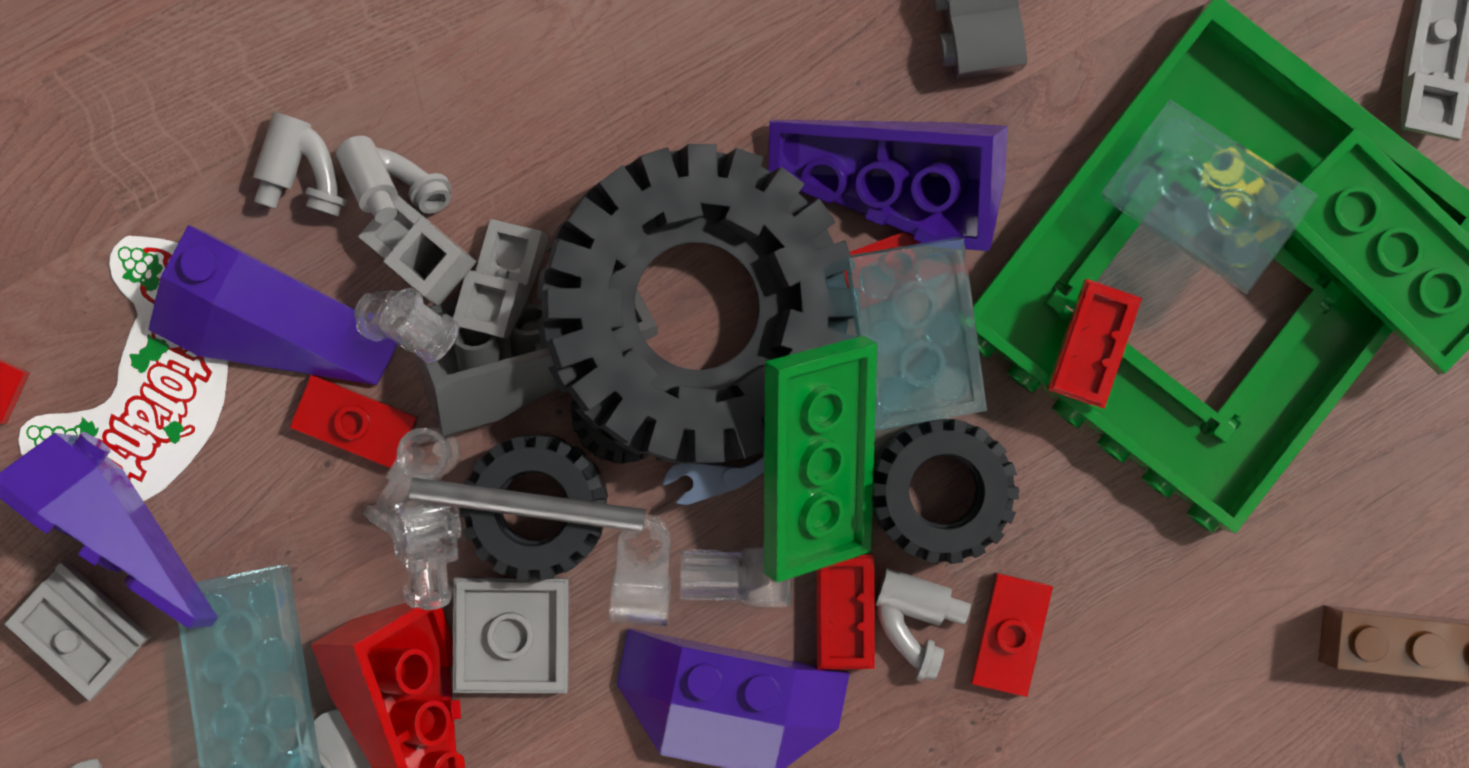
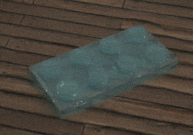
(250, 675)

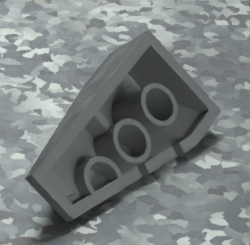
(495, 376)

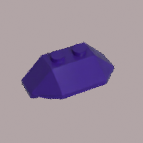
(728, 702)

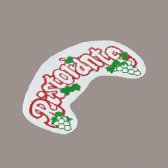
(163, 393)

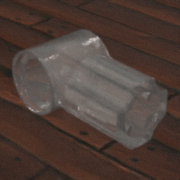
(731, 577)

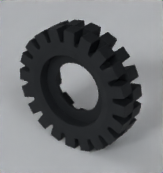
(594, 281)

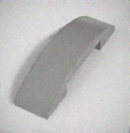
(1436, 68)

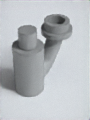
(280, 158)
(369, 174)
(923, 600)

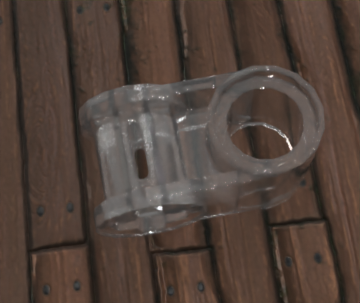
(642, 582)

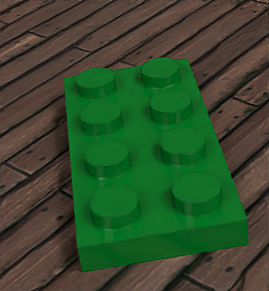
(1391, 248)
(819, 457)

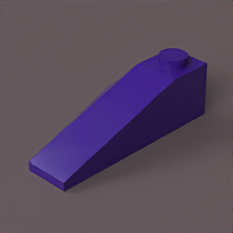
(902, 174)
(253, 314)
(87, 496)

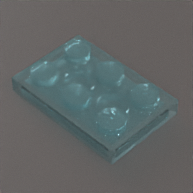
(1209, 196)
(924, 327)

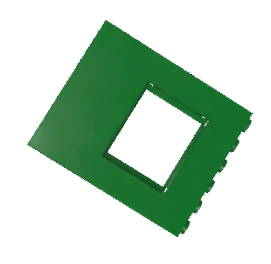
(1291, 118)

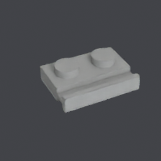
(77, 630)

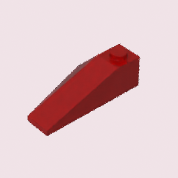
(395, 686)

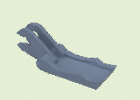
(712, 479)

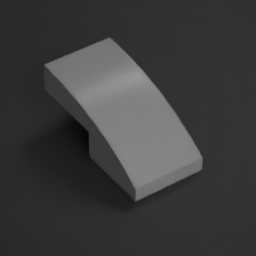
(503, 279)

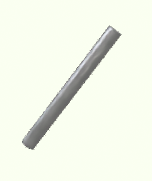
(527, 504)

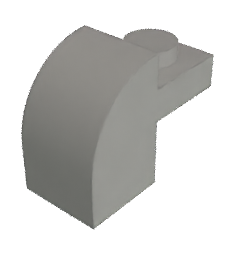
(419, 252)

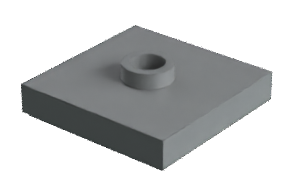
(510, 635)

